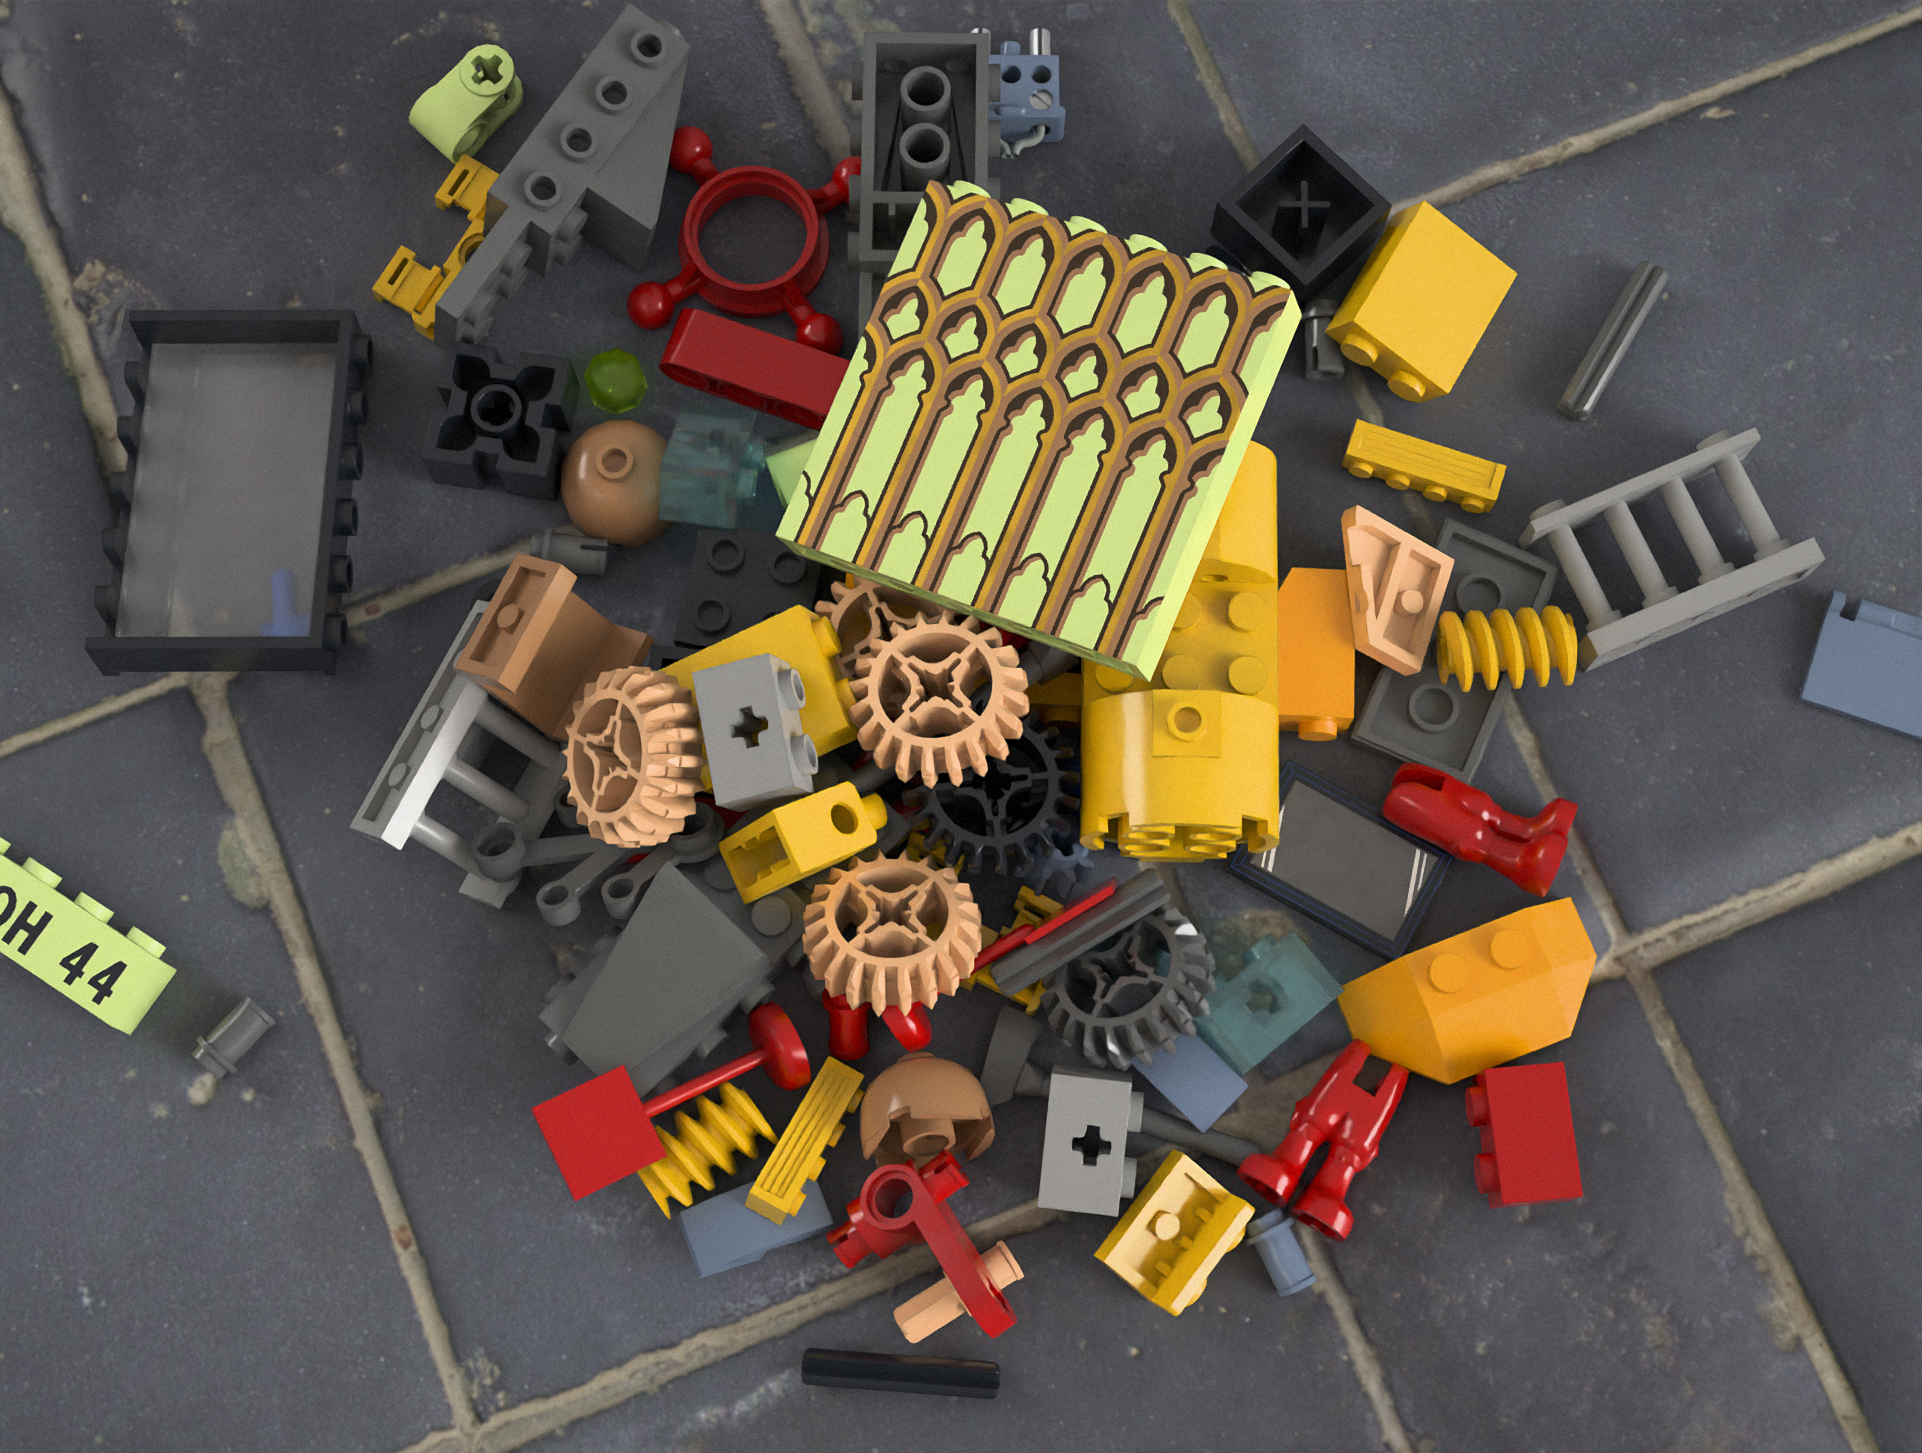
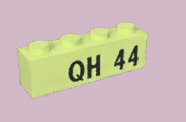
(76, 948)

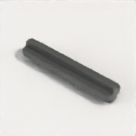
(1612, 341)
(1034, 961)

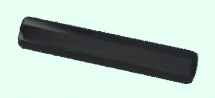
(900, 1373)

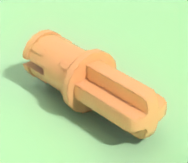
(943, 1304)

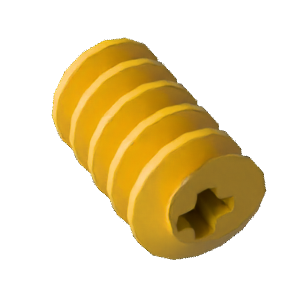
(1507, 646)
(705, 1144)

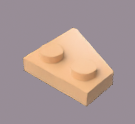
(1393, 589)

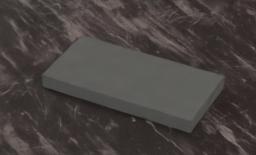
(1439, 724)

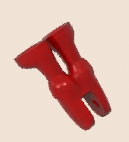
(1477, 828)
(1334, 1114)

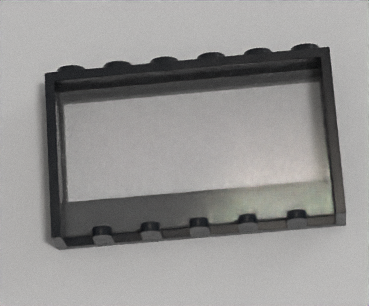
(235, 493)

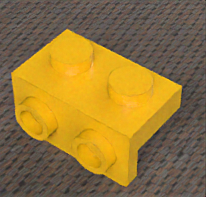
(1175, 1234)

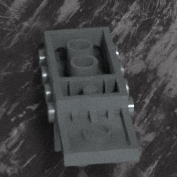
(918, 124)
(584, 169)
(689, 962)

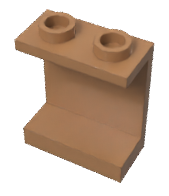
(544, 645)

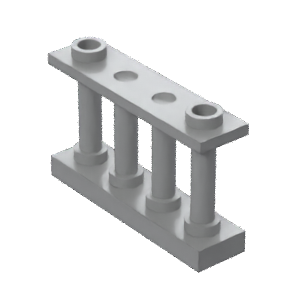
(1666, 609)
(429, 754)

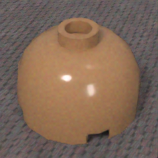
(615, 482)
(923, 1108)

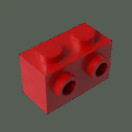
(1524, 1135)

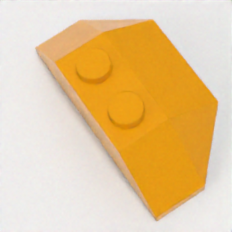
(1476, 995)

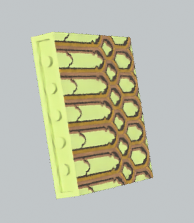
(1042, 424)

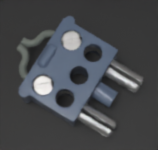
(1028, 96)

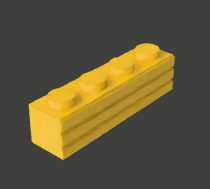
(1424, 467)
(804, 1140)

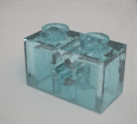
(710, 466)
(1300, 992)

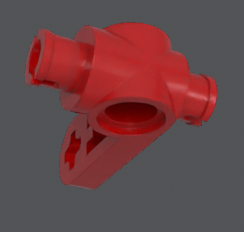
(927, 1220)

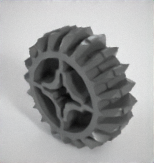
(1134, 1005)

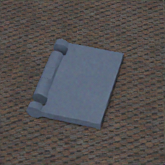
(1868, 666)

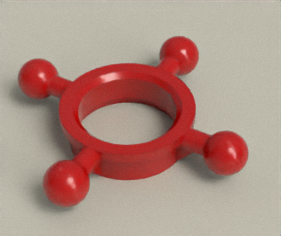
(653, 303)

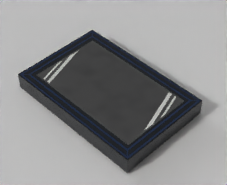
(1345, 865)

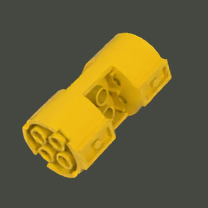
(1195, 752)

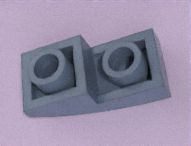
(1193, 1080)
(729, 1235)

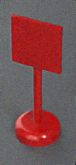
(915, 1029)
(606, 1131)

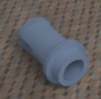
(1279, 1252)

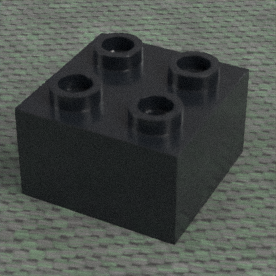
(1300, 216)
(742, 581)

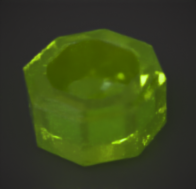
(615, 381)

